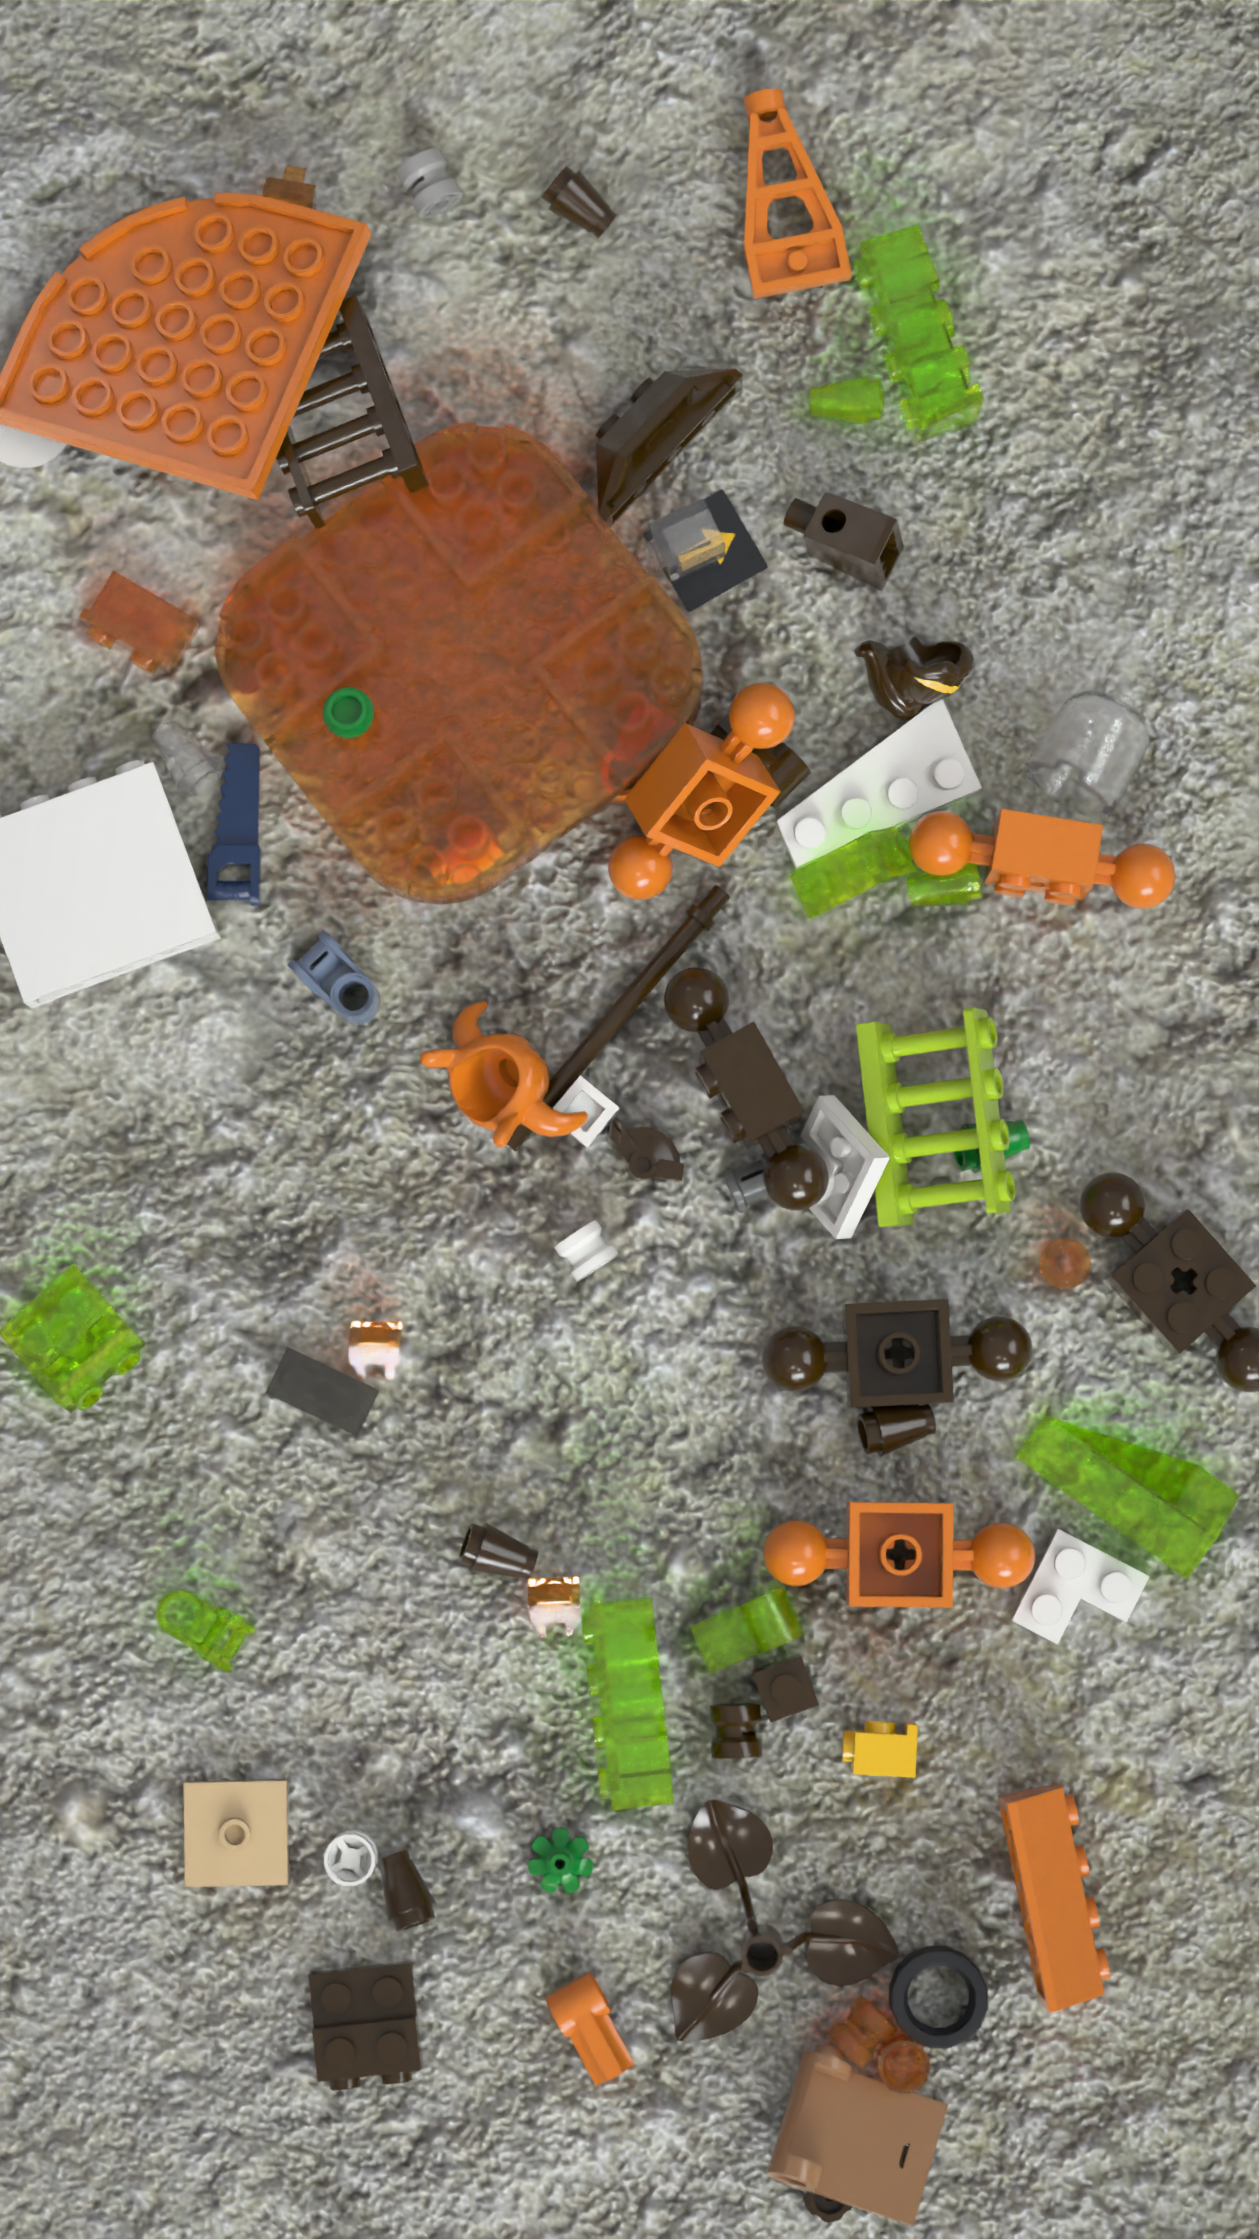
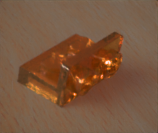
(140, 624)

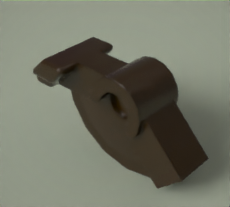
(645, 1152)

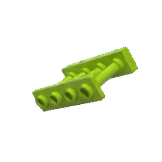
(887, 1099)

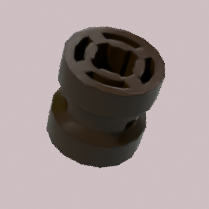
(736, 1730)

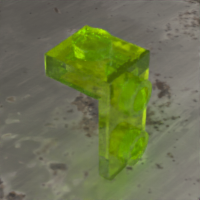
(852, 870)

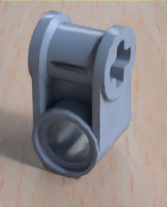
(330, 974)

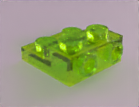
(73, 1340)

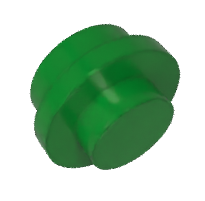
(348, 712)

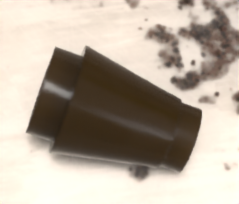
(579, 202)
(893, 1427)
(496, 1553)
(405, 1892)

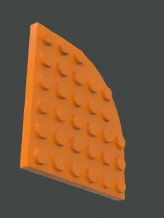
(185, 336)

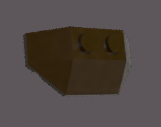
(655, 431)

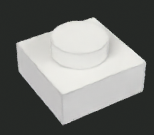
(587, 1098)

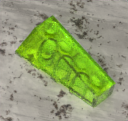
(917, 334)

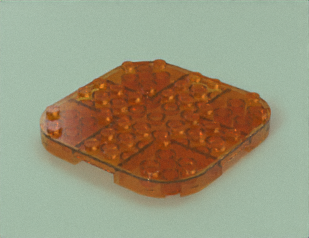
(504, 657)

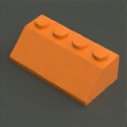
(1052, 1896)

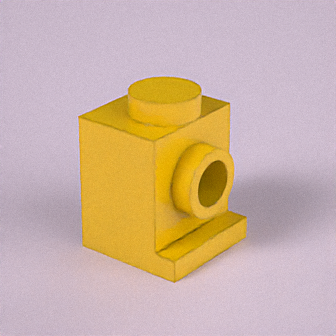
(881, 1750)

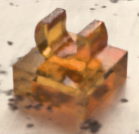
(291, 188)
(375, 1345)
(554, 1602)

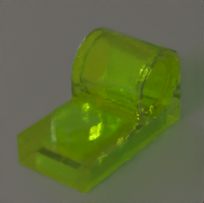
(747, 1629)

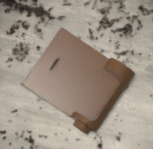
(849, 2136)

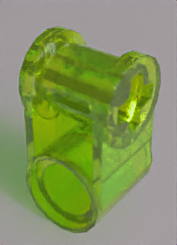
(207, 1628)

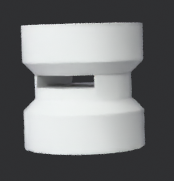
(347, 1864)

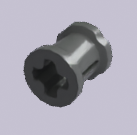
(746, 1183)

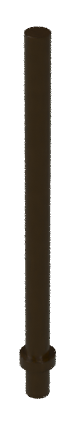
(698, 919)

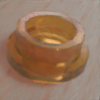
(1080, 1259)

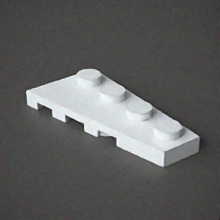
(890, 785)

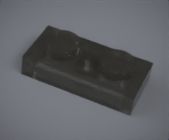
(323, 1391)

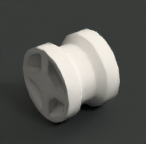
(586, 1250)

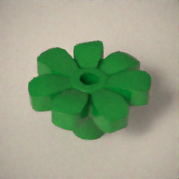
(563, 1849)

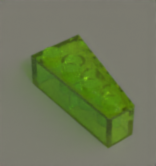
(630, 1702)

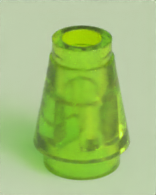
(849, 400)
(947, 890)

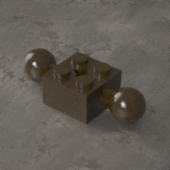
(750, 1087)
(1115, 1208)
(995, 1349)

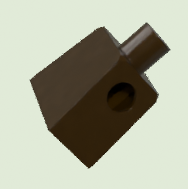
(848, 537)

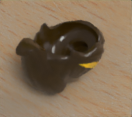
(914, 673)

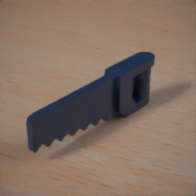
(239, 828)

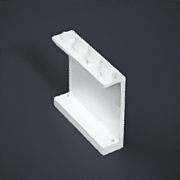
(96, 885)

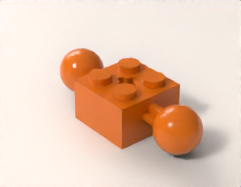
(702, 793)
(1042, 857)
(997, 1554)

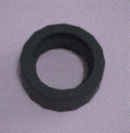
(938, 2036)

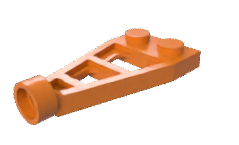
(797, 260)

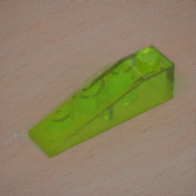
(1146, 1496)

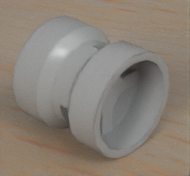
(429, 183)

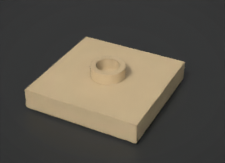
(236, 1833)

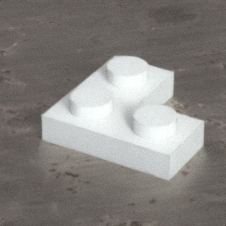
(852, 1162)
(1071, 1573)

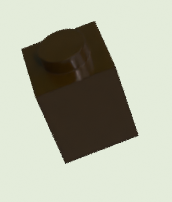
(785, 1687)

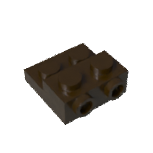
(365, 2024)

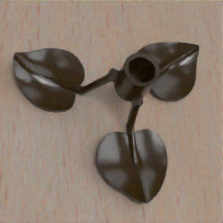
(714, 1997)

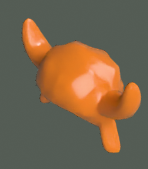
(499, 1081)

